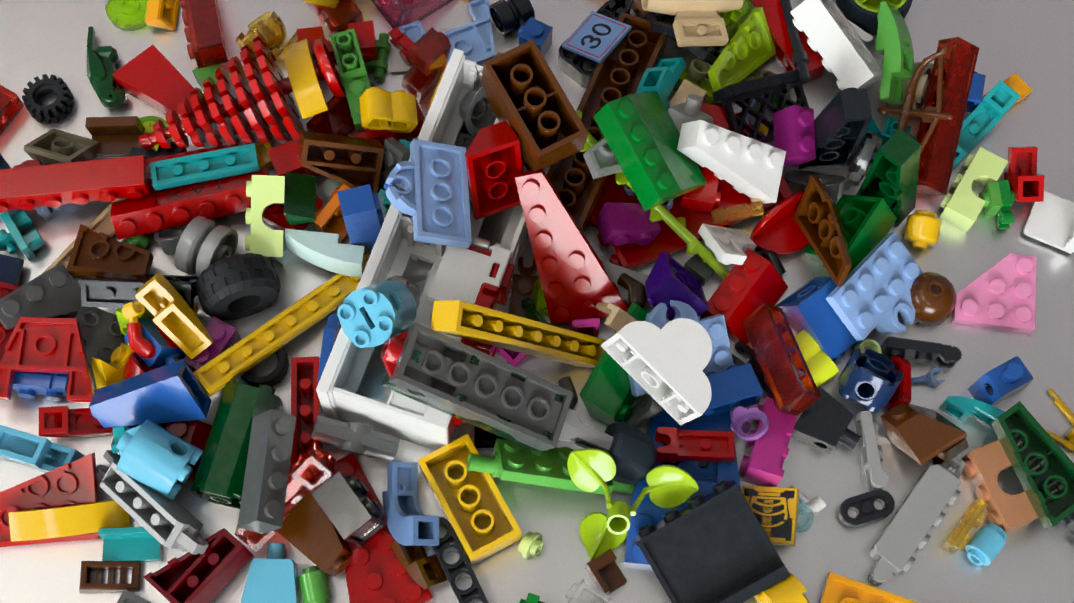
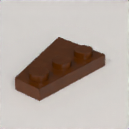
(102, 256)

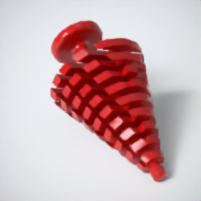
(242, 102)

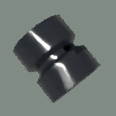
(509, 13)

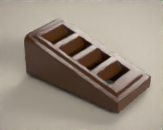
(99, 566)

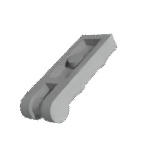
(870, 452)

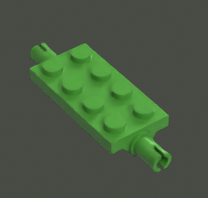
(526, 466)

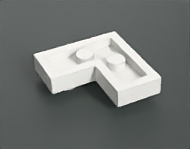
(726, 243)

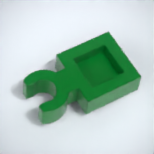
(1005, 215)

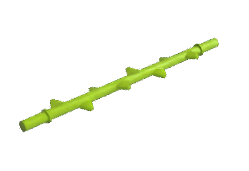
(677, 224)

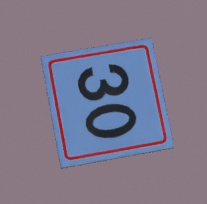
(596, 37)

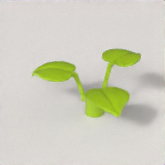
(593, 467)

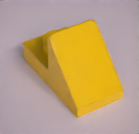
(111, 373)

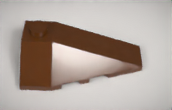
(824, 229)

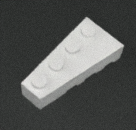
(740, 160)

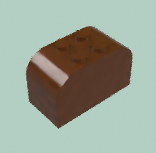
(534, 105)

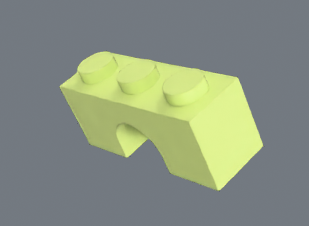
(264, 192)
(963, 205)

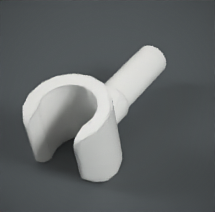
(816, 505)

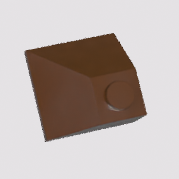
(920, 431)

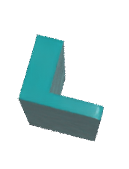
(130, 545)

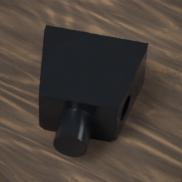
(825, 425)

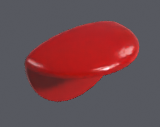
(779, 229)

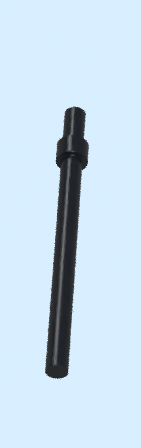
(799, 57)

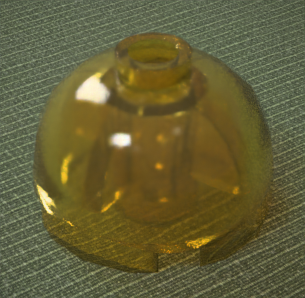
(270, 27)

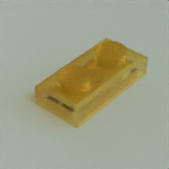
(959, 535)

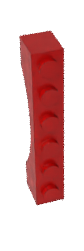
(285, 155)

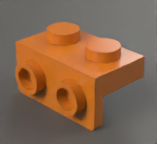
(331, 218)

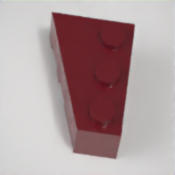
(201, 576)

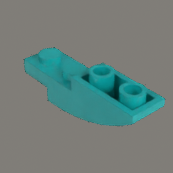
(662, 78)

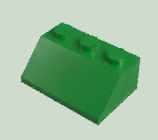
(865, 225)

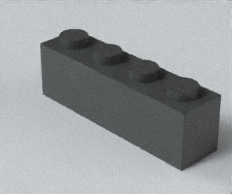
(267, 472)

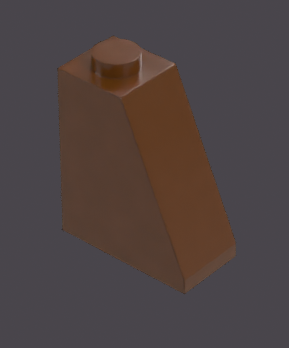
(316, 536)

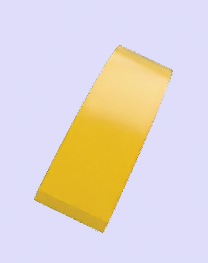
(304, 78)
(67, 520)

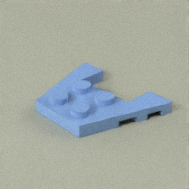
(472, 38)

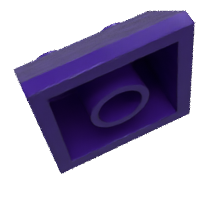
(673, 282)

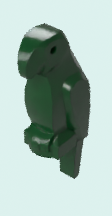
(100, 70)

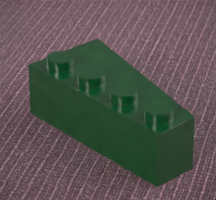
(895, 174)

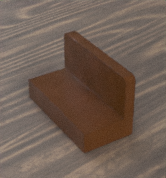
(115, 134)

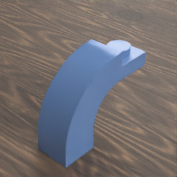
(402, 508)

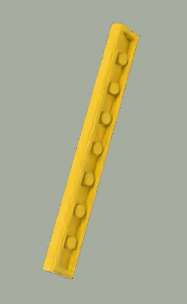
(276, 332)

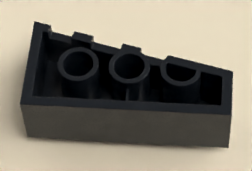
(840, 129)

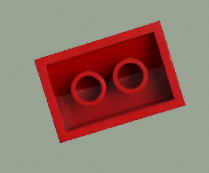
(491, 169)
(745, 291)

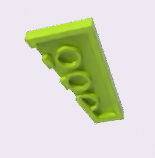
(744, 53)

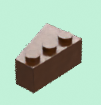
(343, 158)

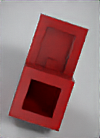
(1023, 175)

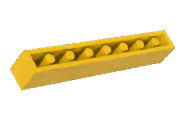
(515, 333)

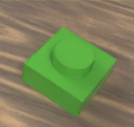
(992, 196)

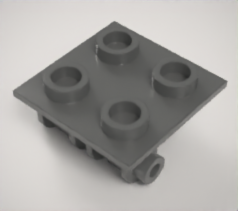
(99, 332)

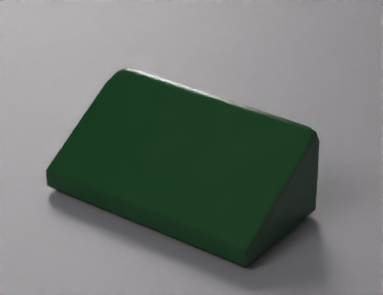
(300, 198)

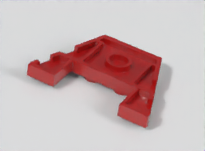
(47, 347)

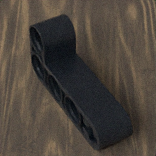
(579, 64)

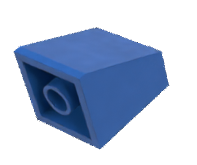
(811, 312)

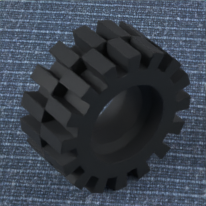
(43, 87)

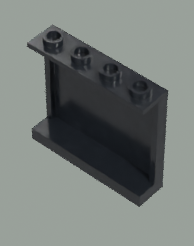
(712, 550)

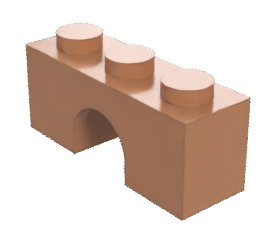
(1004, 509)

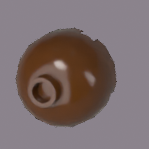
(932, 298)

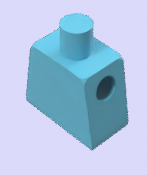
(272, 578)

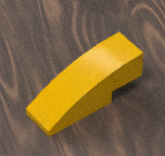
(174, 315)

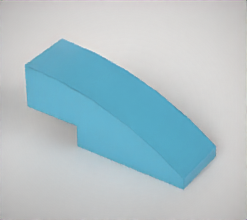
(34, 450)

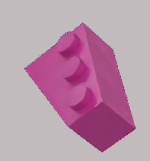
(768, 453)

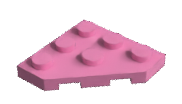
(1001, 297)

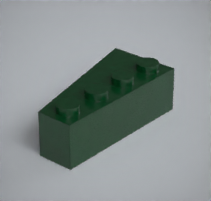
(1038, 463)

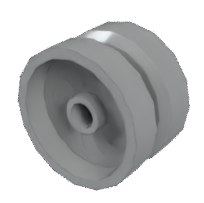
(203, 245)

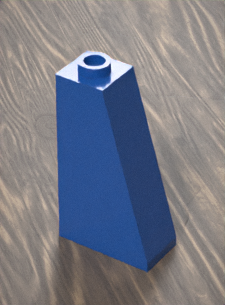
(157, 395)

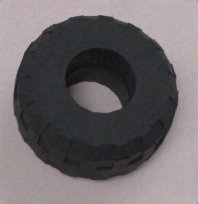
(238, 286)

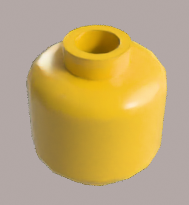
(922, 229)

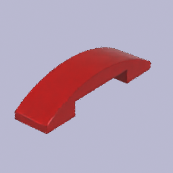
(70, 423)

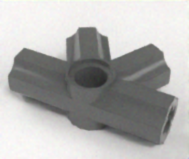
(355, 438)

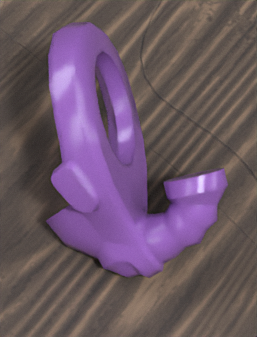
(740, 425)

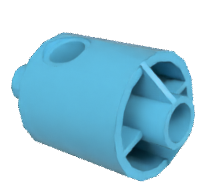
(377, 313)
(156, 458)

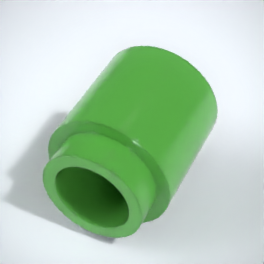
(314, 585)

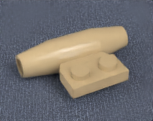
(696, 20)

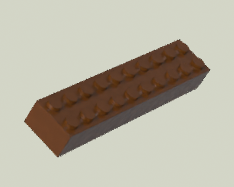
(611, 80)

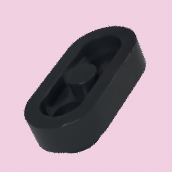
(864, 508)

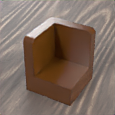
(606, 572)

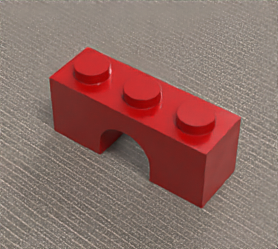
(364, 32)

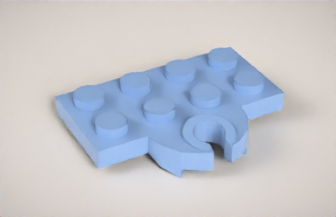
(434, 193)
(878, 291)
(714, 325)

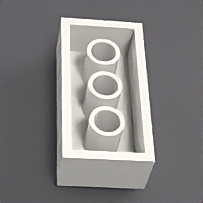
(837, 43)

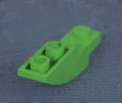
(896, 45)
(351, 70)

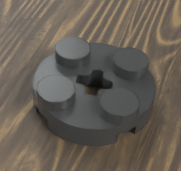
(861, 161)

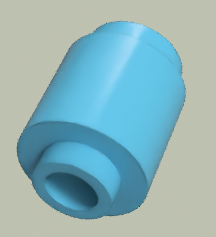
(986, 544)

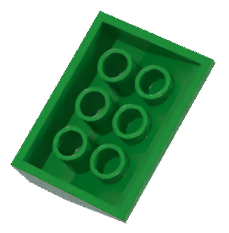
(646, 148)

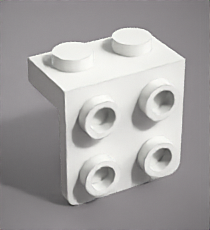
(1052, 222)

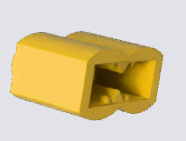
(388, 110)

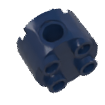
(869, 379)

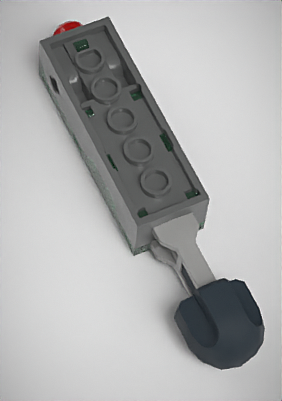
(504, 399)

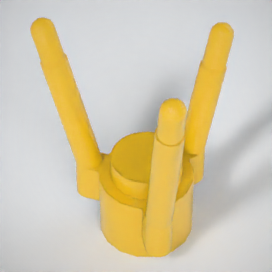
(1065, 410)

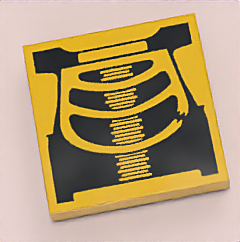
(776, 511)

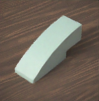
(326, 251)

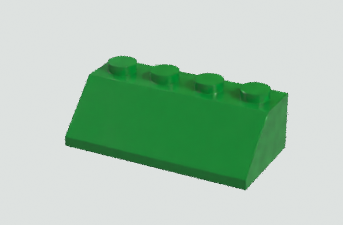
(608, 388)

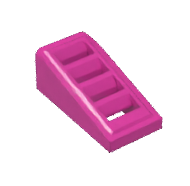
(586, 326)

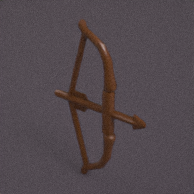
(929, 114)

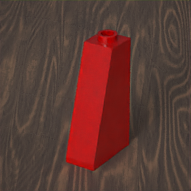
(154, 81)

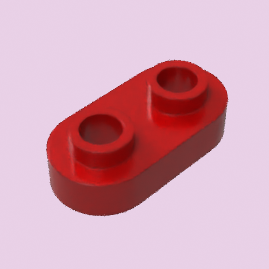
(903, 392)

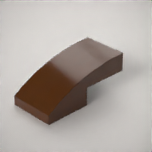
(422, 568)

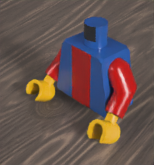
(148, 339)

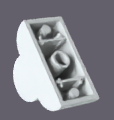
(667, 363)

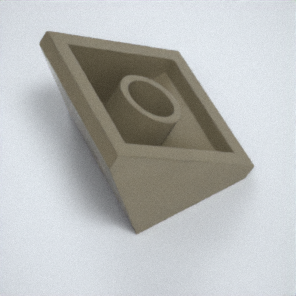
(61, 147)

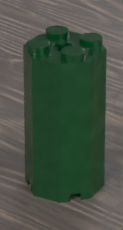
(226, 450)

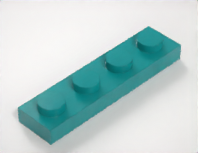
(204, 166)

